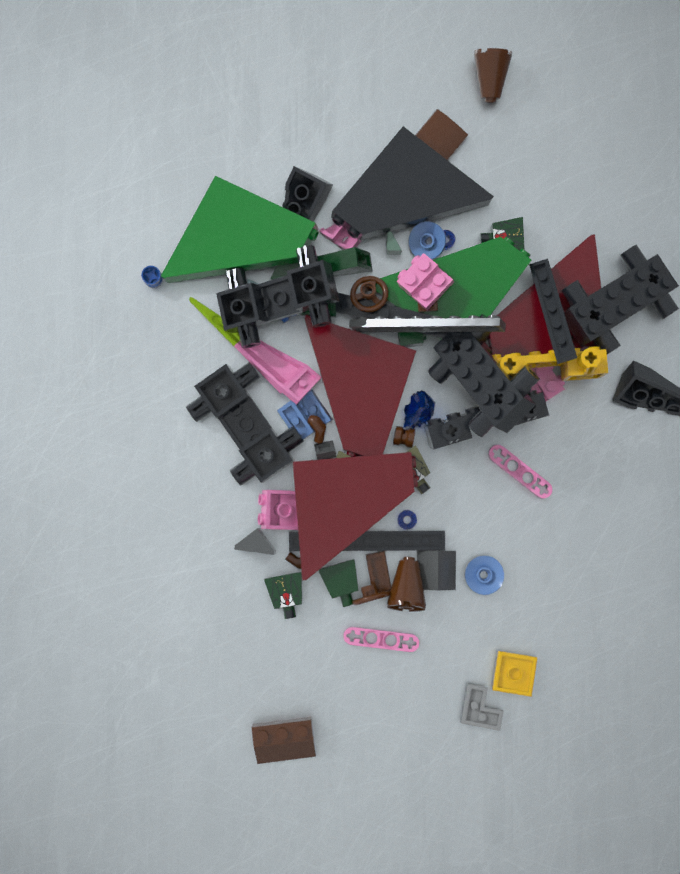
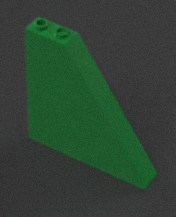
(237, 231)
(479, 275)

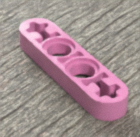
(518, 474)
(381, 636)

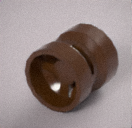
(404, 436)

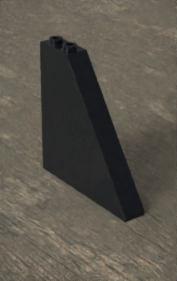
(405, 188)

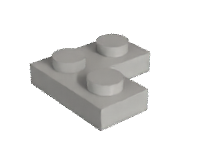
(474, 711)

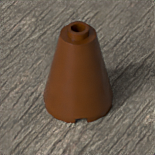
(492, 72)
(407, 587)

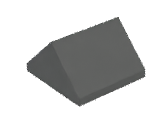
(256, 542)
(437, 569)

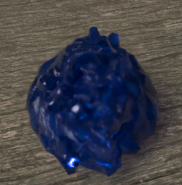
(419, 410)

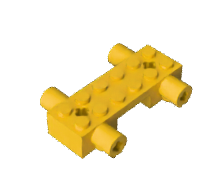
(588, 364)

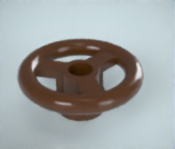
(368, 284)
(370, 594)

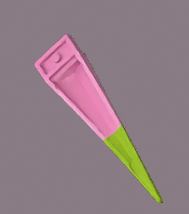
(281, 370)

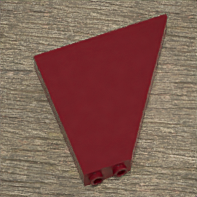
(524, 317)
(362, 384)
(344, 499)

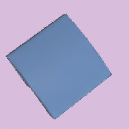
(299, 414)

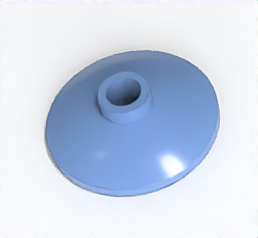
(419, 236)
(494, 577)

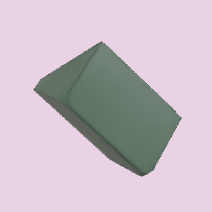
(392, 245)

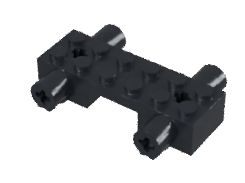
(644, 285)
(251, 304)
(499, 396)
(244, 423)
(456, 428)

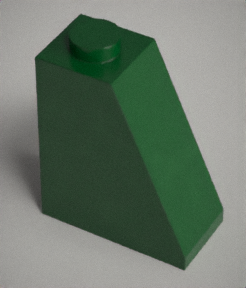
(348, 261)

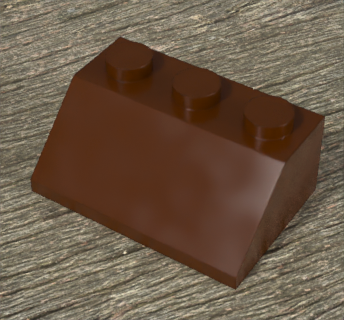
(283, 740)

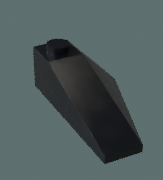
(305, 193)
(647, 389)

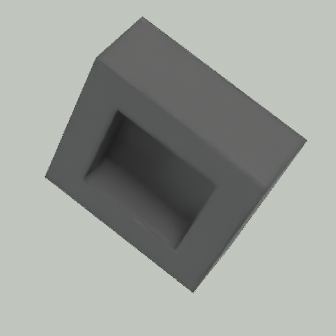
(325, 450)

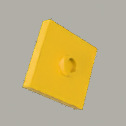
(514, 673)

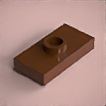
(378, 570)

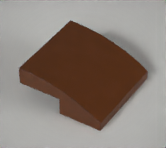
(442, 134)

